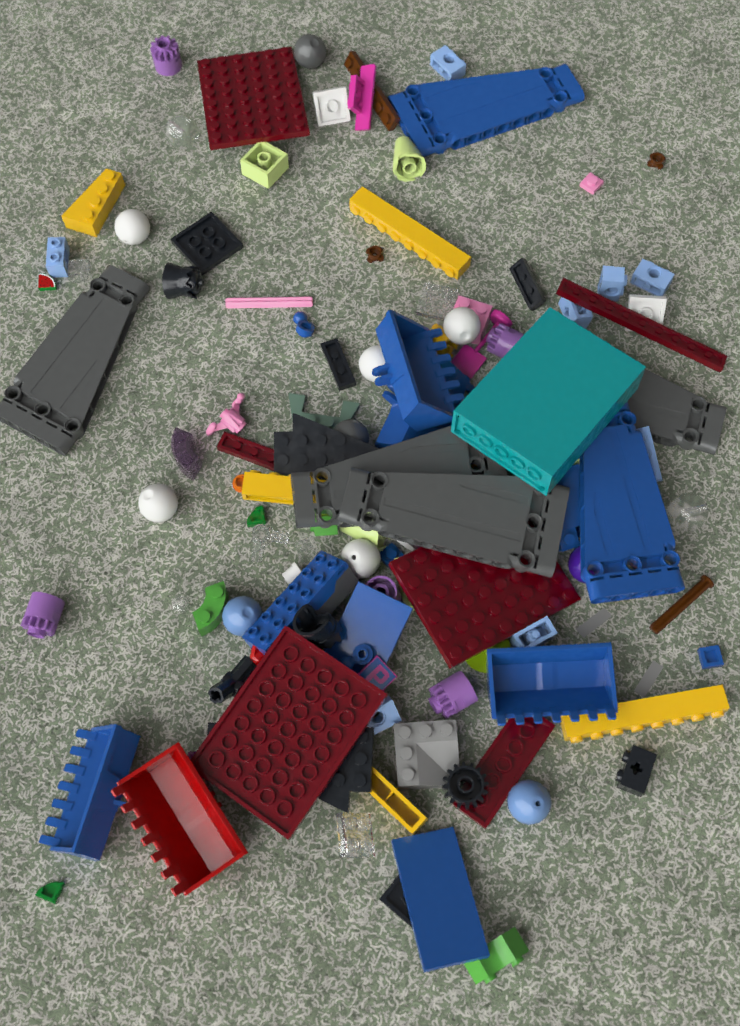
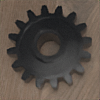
(460, 796)

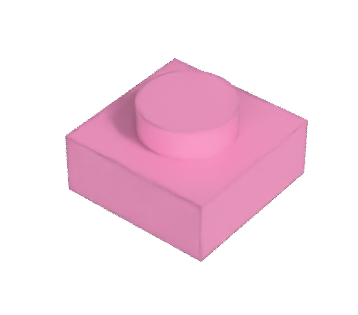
(591, 183)

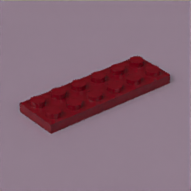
(505, 764)

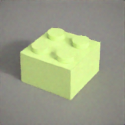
(264, 164)

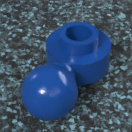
(303, 328)
(350, 661)

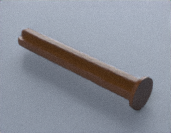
(681, 604)

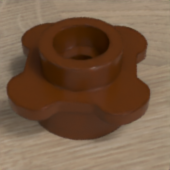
(654, 157)
(374, 250)

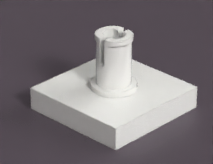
(331, 106)
(648, 306)

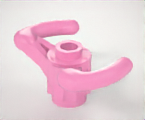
(230, 418)

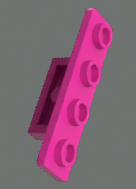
(361, 96)

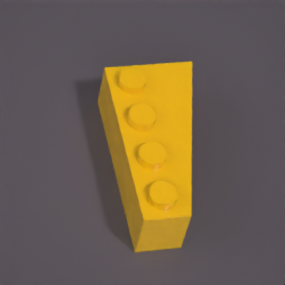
(95, 204)

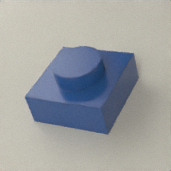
(390, 553)
(710, 657)

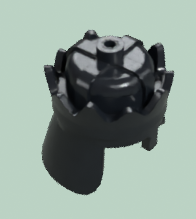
(181, 281)
(318, 629)

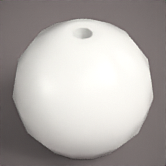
(132, 226)
(461, 325)
(371, 358)
(158, 503)
(361, 557)

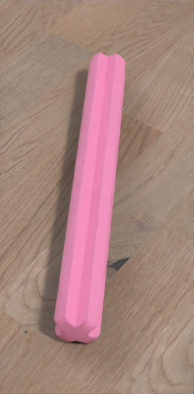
(269, 302)

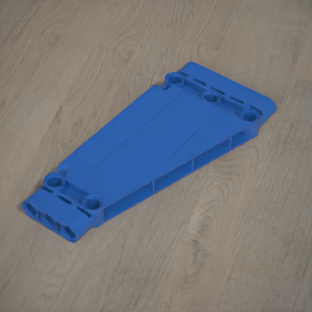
(482, 106)
(624, 519)

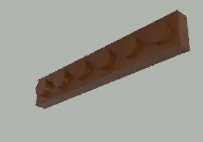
(380, 102)

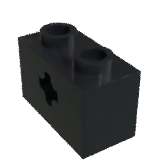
(644, 761)

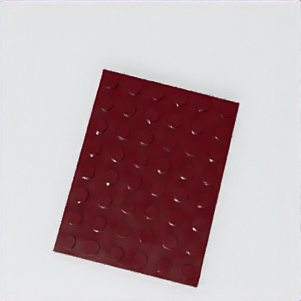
(252, 98)
(474, 603)
(287, 731)

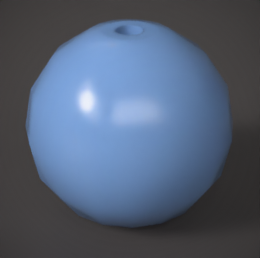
(240, 614)
(529, 802)

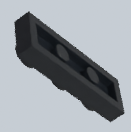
(527, 284)
(338, 364)

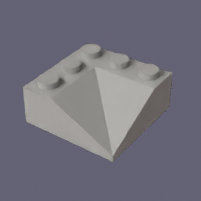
(425, 753)

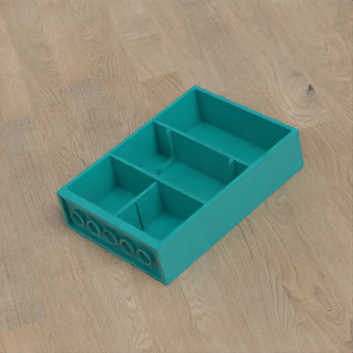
(547, 400)

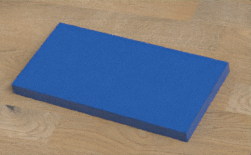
(370, 620)
(439, 899)

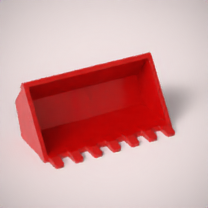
(180, 819)

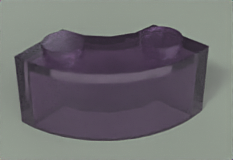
(182, 448)

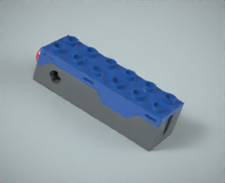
(320, 584)

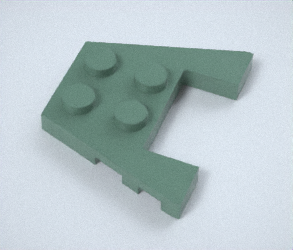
(347, 412)

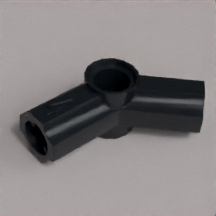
(232, 681)

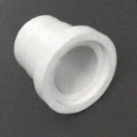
(291, 573)

